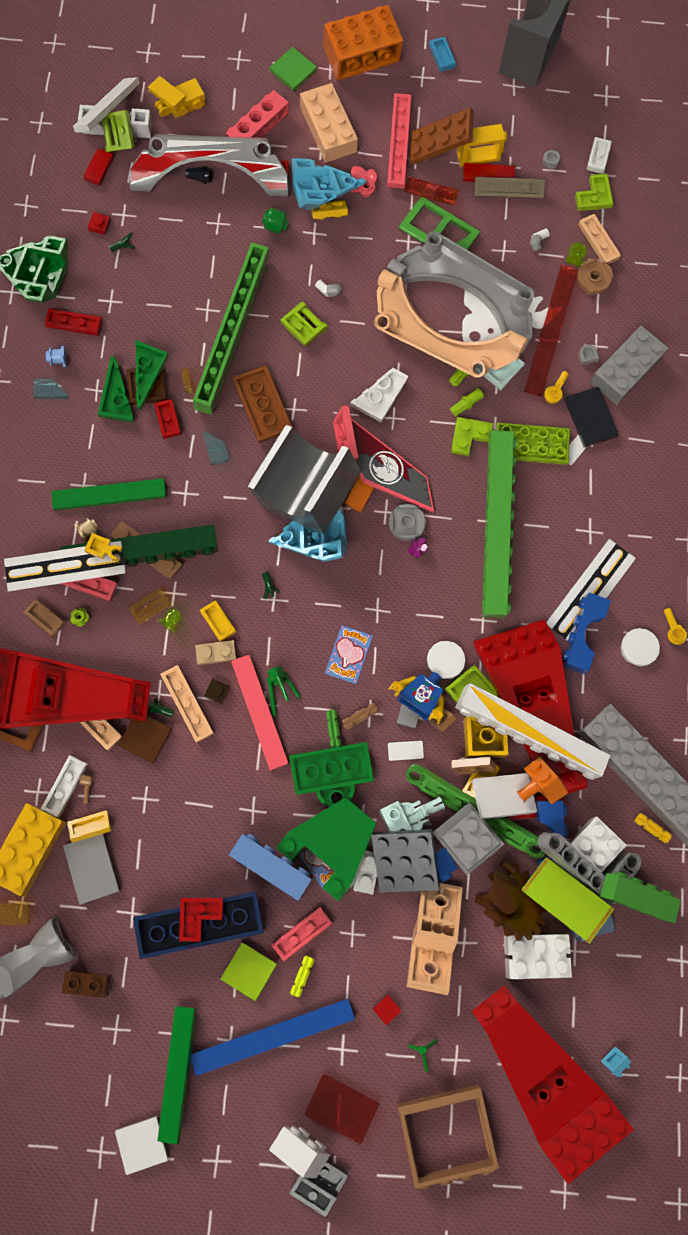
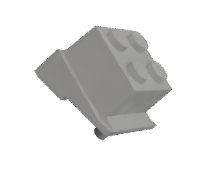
(468, 838)

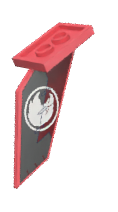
(380, 464)

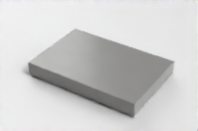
(91, 869)

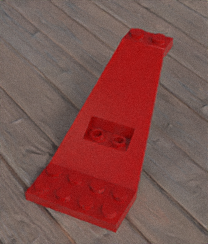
(576, 1119)

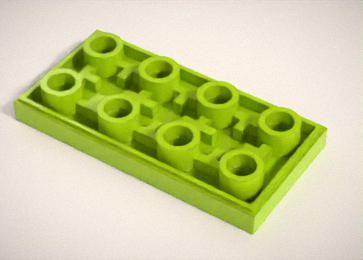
(539, 443)

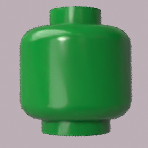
(275, 220)

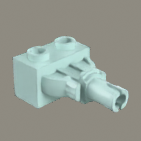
(405, 817)

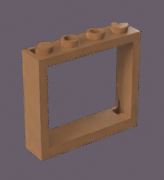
(464, 1171)

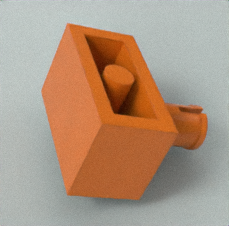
(542, 781)

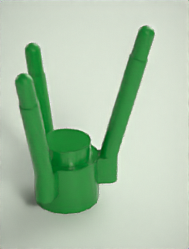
(278, 678)

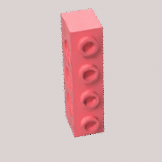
(261, 118)

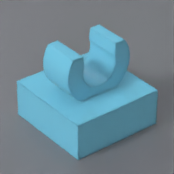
(616, 1061)

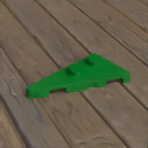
(148, 368)
(114, 399)

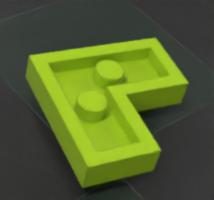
(598, 197)
(469, 430)

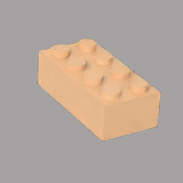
(328, 122)

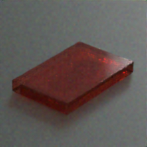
(342, 1108)

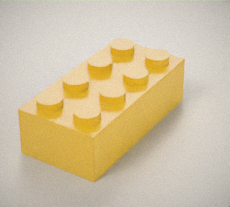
(28, 848)

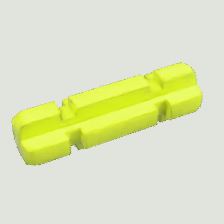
(302, 976)

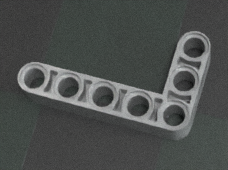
(587, 869)

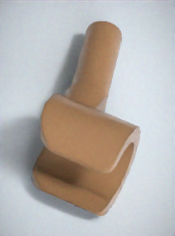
(86, 781)

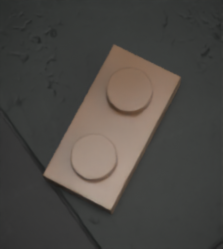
(471, 766)

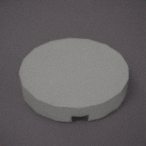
(407, 522)

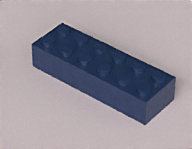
(159, 931)

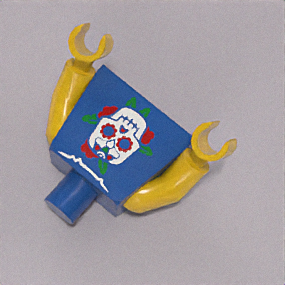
(421, 695)

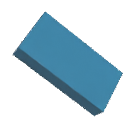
(442, 54)

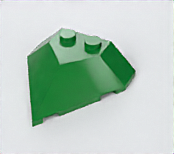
(37, 268)

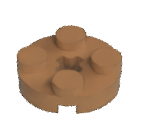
(592, 286)

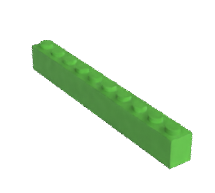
(231, 329)
(497, 524)

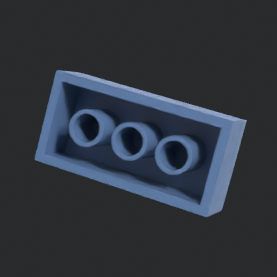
(270, 867)

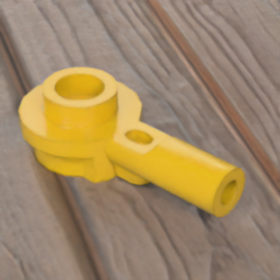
(553, 393)
(676, 634)

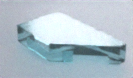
(48, 390)
(216, 449)

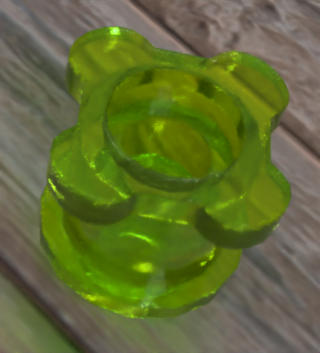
(576, 253)
(171, 619)

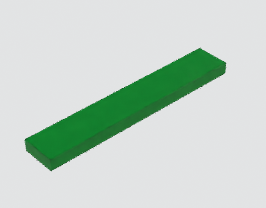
(108, 494)
(177, 1075)

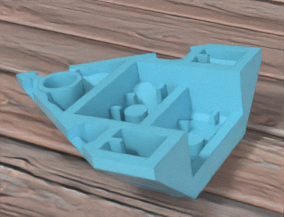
(318, 184)
(315, 544)

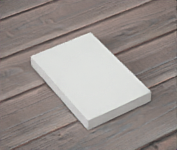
(498, 796)

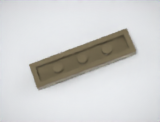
(509, 187)

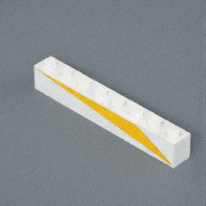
(532, 731)

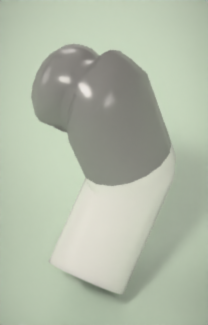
(537, 237)
(328, 290)

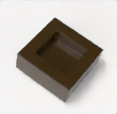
(217, 691)

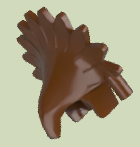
(510, 905)

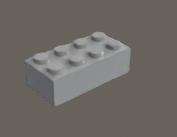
(629, 365)

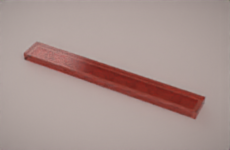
(550, 331)

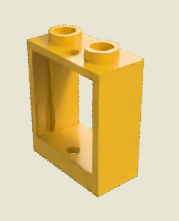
(485, 154)

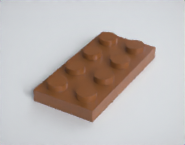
(441, 136)
(261, 403)

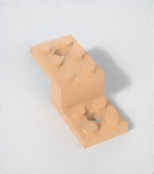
(435, 939)

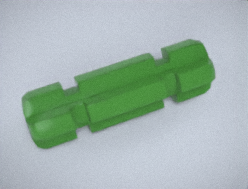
(333, 728)

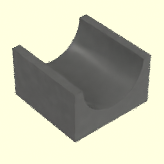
(533, 40)
(304, 481)

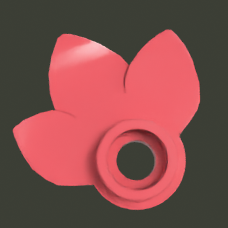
(371, 177)

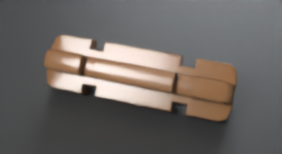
(360, 716)

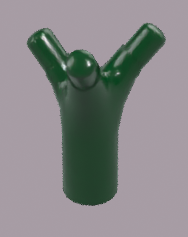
(123, 243)
(269, 587)
(158, 708)

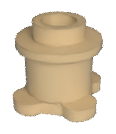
(87, 528)

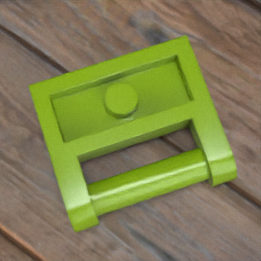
(121, 130)
(300, 327)

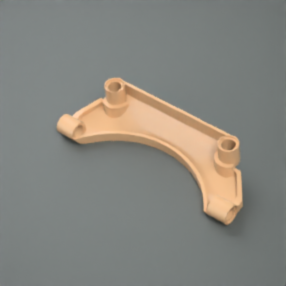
(409, 327)

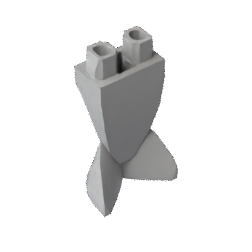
(45, 950)

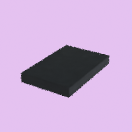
(591, 417)

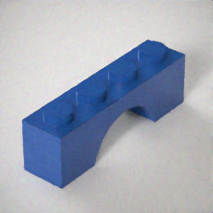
(579, 655)
(553, 818)

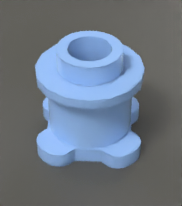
(57, 356)

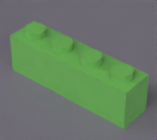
(640, 897)

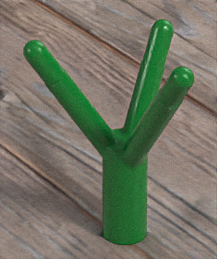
(423, 1051)

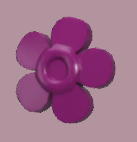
(418, 547)

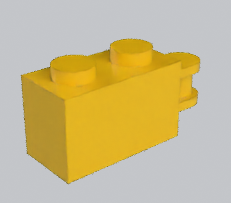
(194, 100)

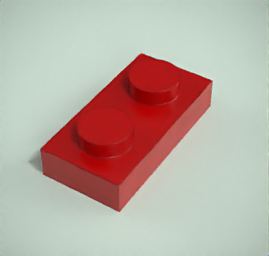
(167, 419)

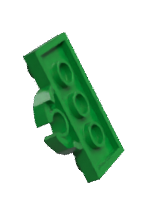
(331, 771)

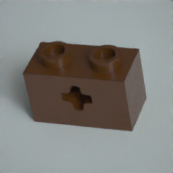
(86, 983)

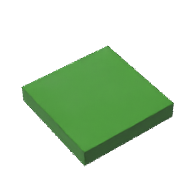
(293, 69)

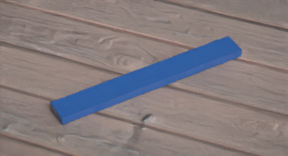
(271, 1037)

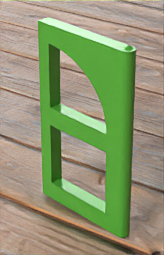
(447, 218)

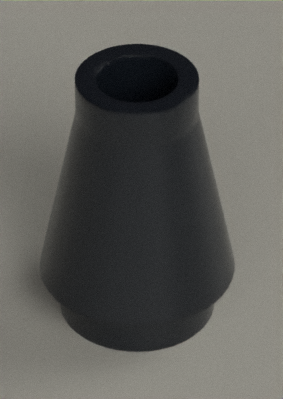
(201, 174)

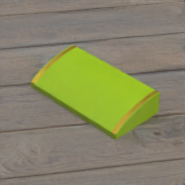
(568, 899)

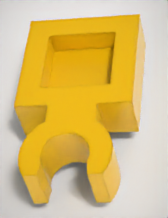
(100, 546)

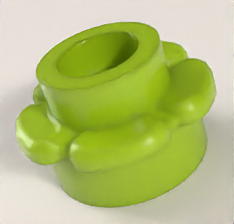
(84, 617)

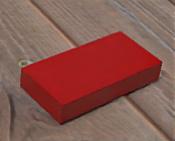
(98, 166)

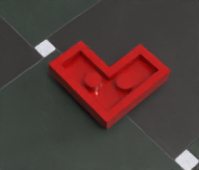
(193, 912)

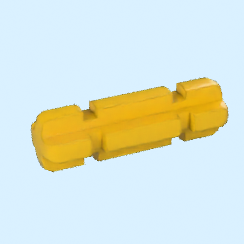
(653, 828)

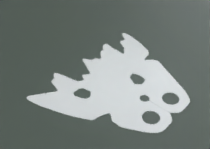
(482, 319)

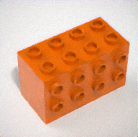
(362, 42)

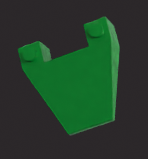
(338, 838)

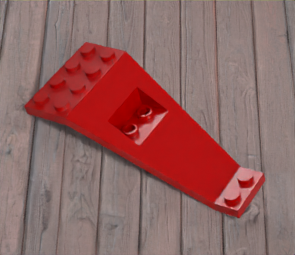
(524, 668)
(73, 696)

